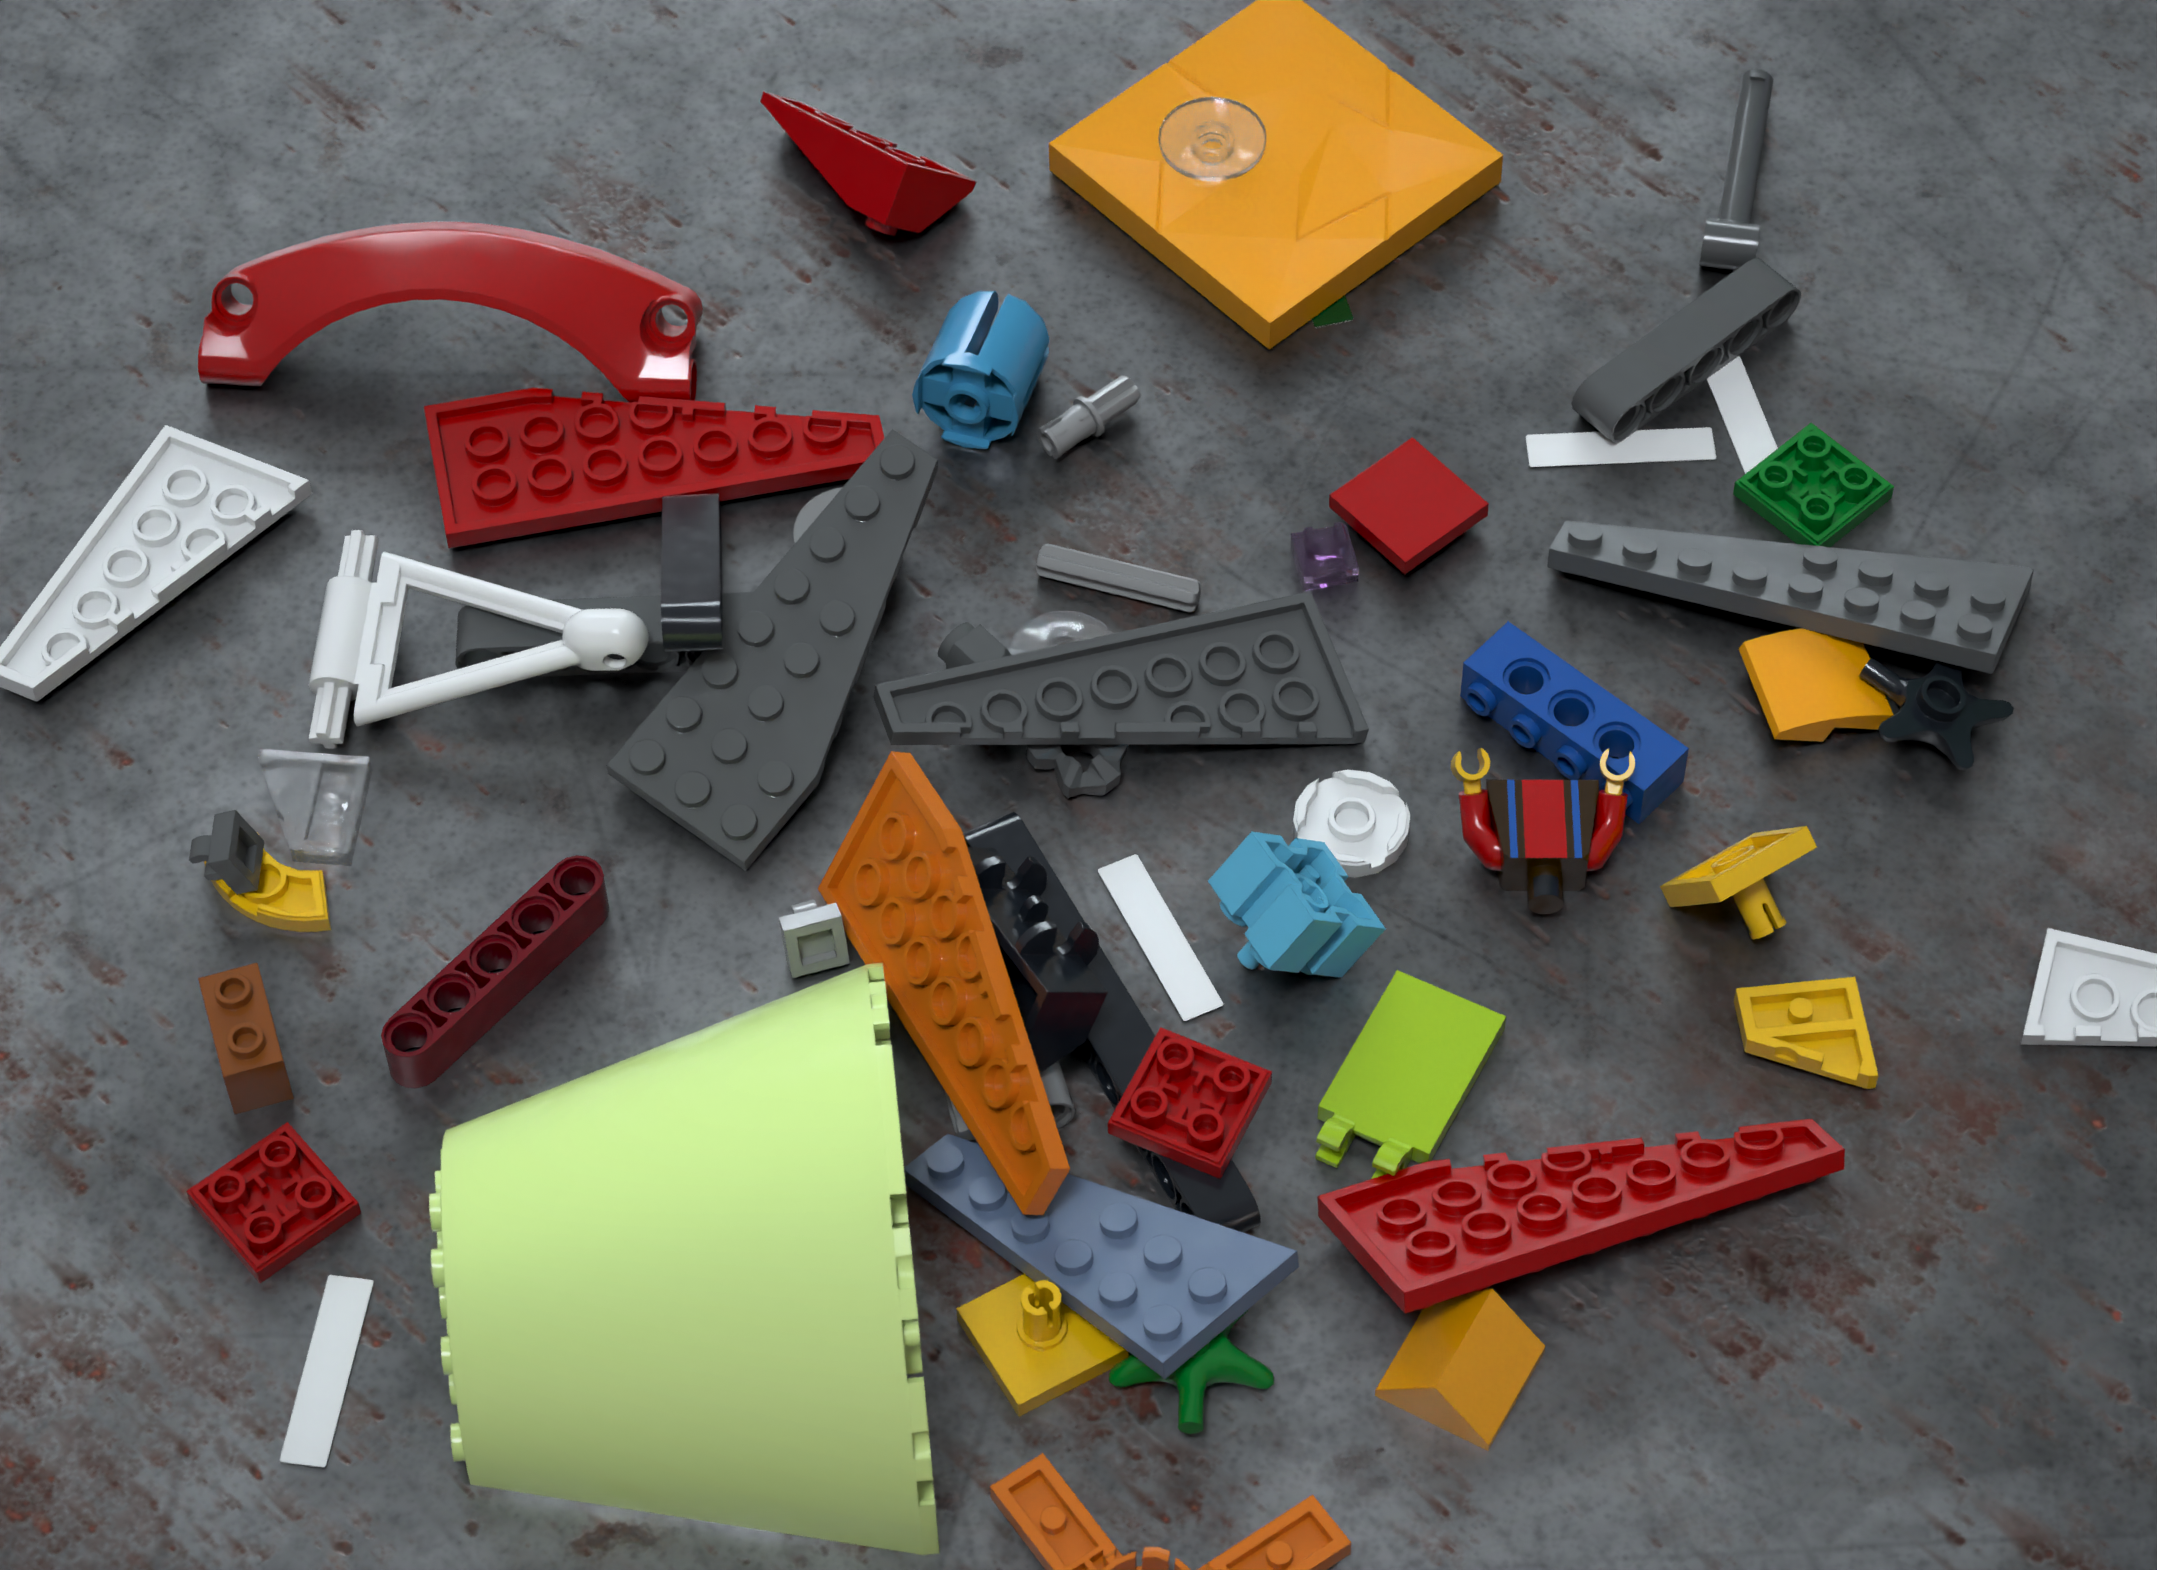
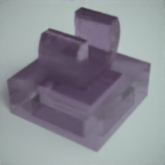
(1324, 557)

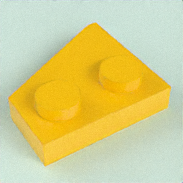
(1809, 1028)

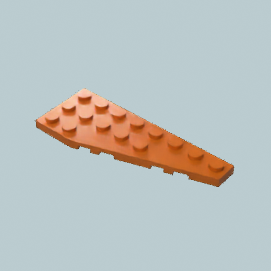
(920, 911)

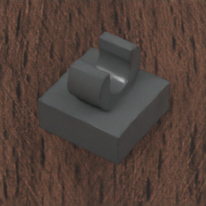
(230, 853)

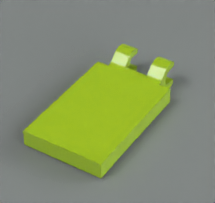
(1407, 1074)

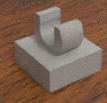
(813, 938)

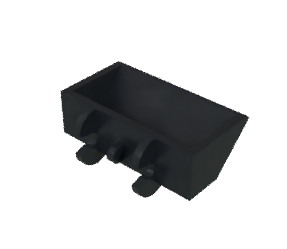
(1046, 970)

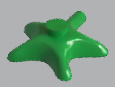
(1212, 1364)

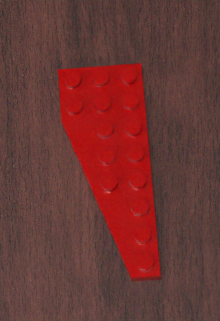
(564, 462)
(1471, 1227)

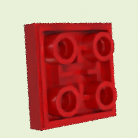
(1408, 505)
(1190, 1102)
(273, 1202)

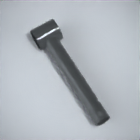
(1731, 237)

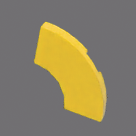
(284, 898)

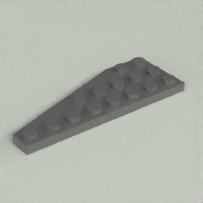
(755, 720)

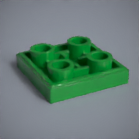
(1813, 489)

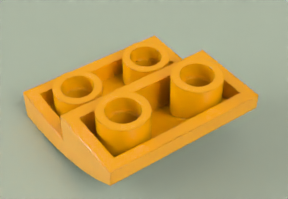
(1812, 684)

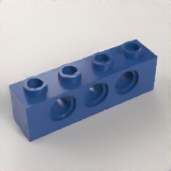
(1564, 696)

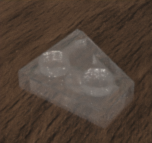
(317, 802)

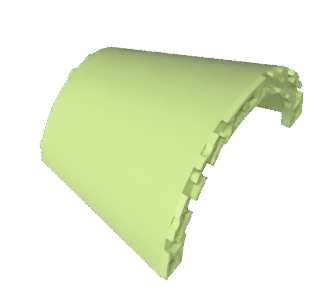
(698, 1281)

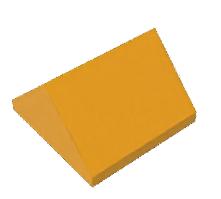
(1463, 1366)

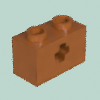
(245, 1038)

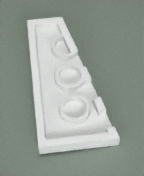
(2092, 994)

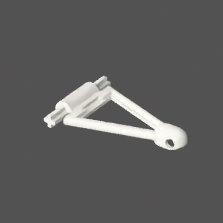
(364, 626)

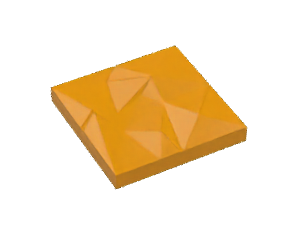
(1345, 182)

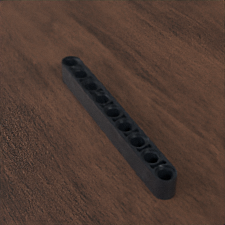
(1120, 1043)

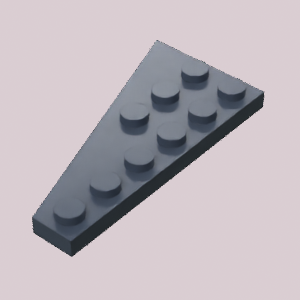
(1120, 1261)

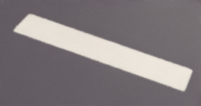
(1742, 414)
(1639, 447)
(1160, 937)
(326, 1371)

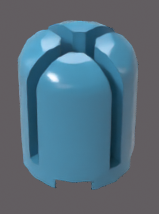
(983, 365)

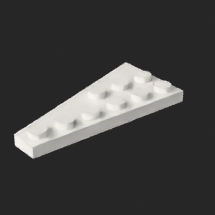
(156, 536)

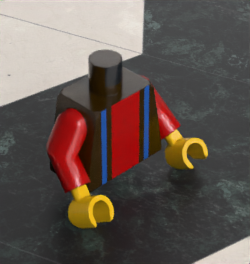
(1542, 831)

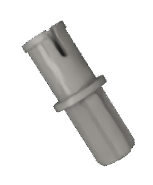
(1087, 416)

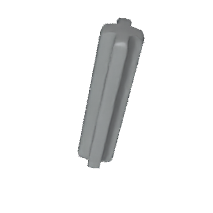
(1118, 577)

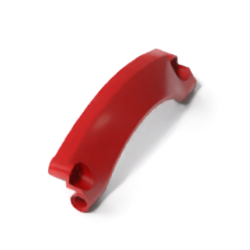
(573, 290)

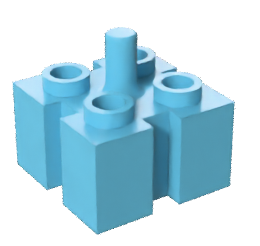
(1294, 906)

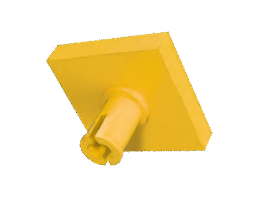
(1741, 874)
(1035, 1342)

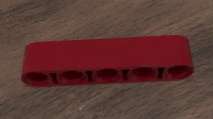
(490, 996)

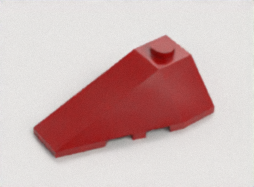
(869, 170)

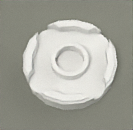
(1356, 819)

